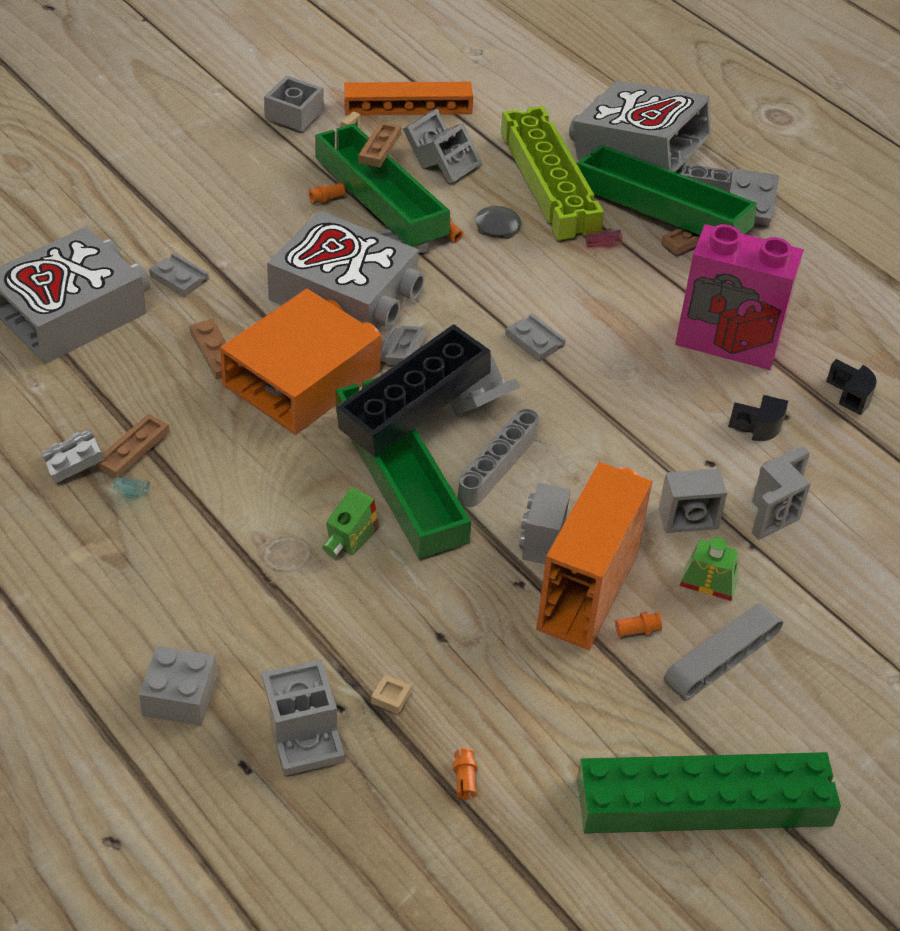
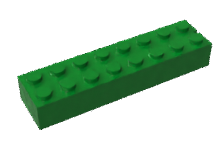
(385, 190)
(664, 192)
(416, 491)
(707, 792)

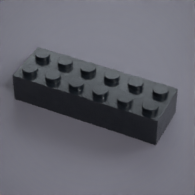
(413, 390)

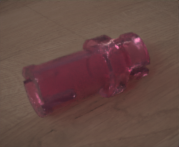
(603, 238)

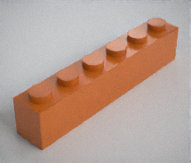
(408, 98)

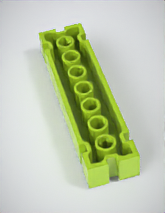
(551, 173)

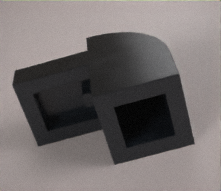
(856, 385)
(763, 421)

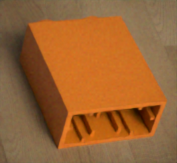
(304, 353)
(593, 555)

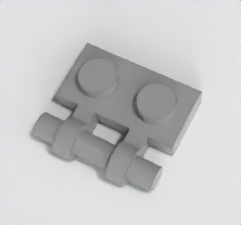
(72, 455)

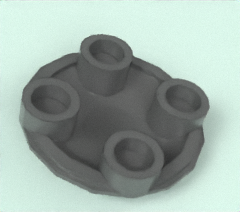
(498, 221)

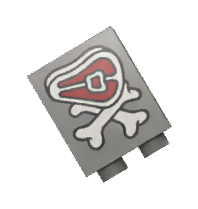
(644, 123)
(349, 265)
(70, 293)

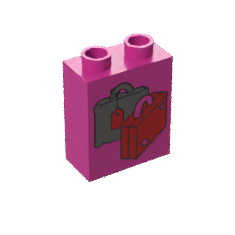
(738, 295)

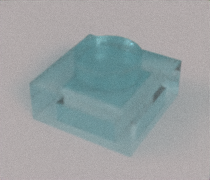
(131, 486)

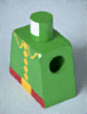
(351, 523)
(712, 569)

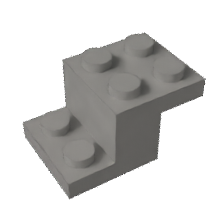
(443, 146)
(484, 391)
(780, 492)
(303, 717)

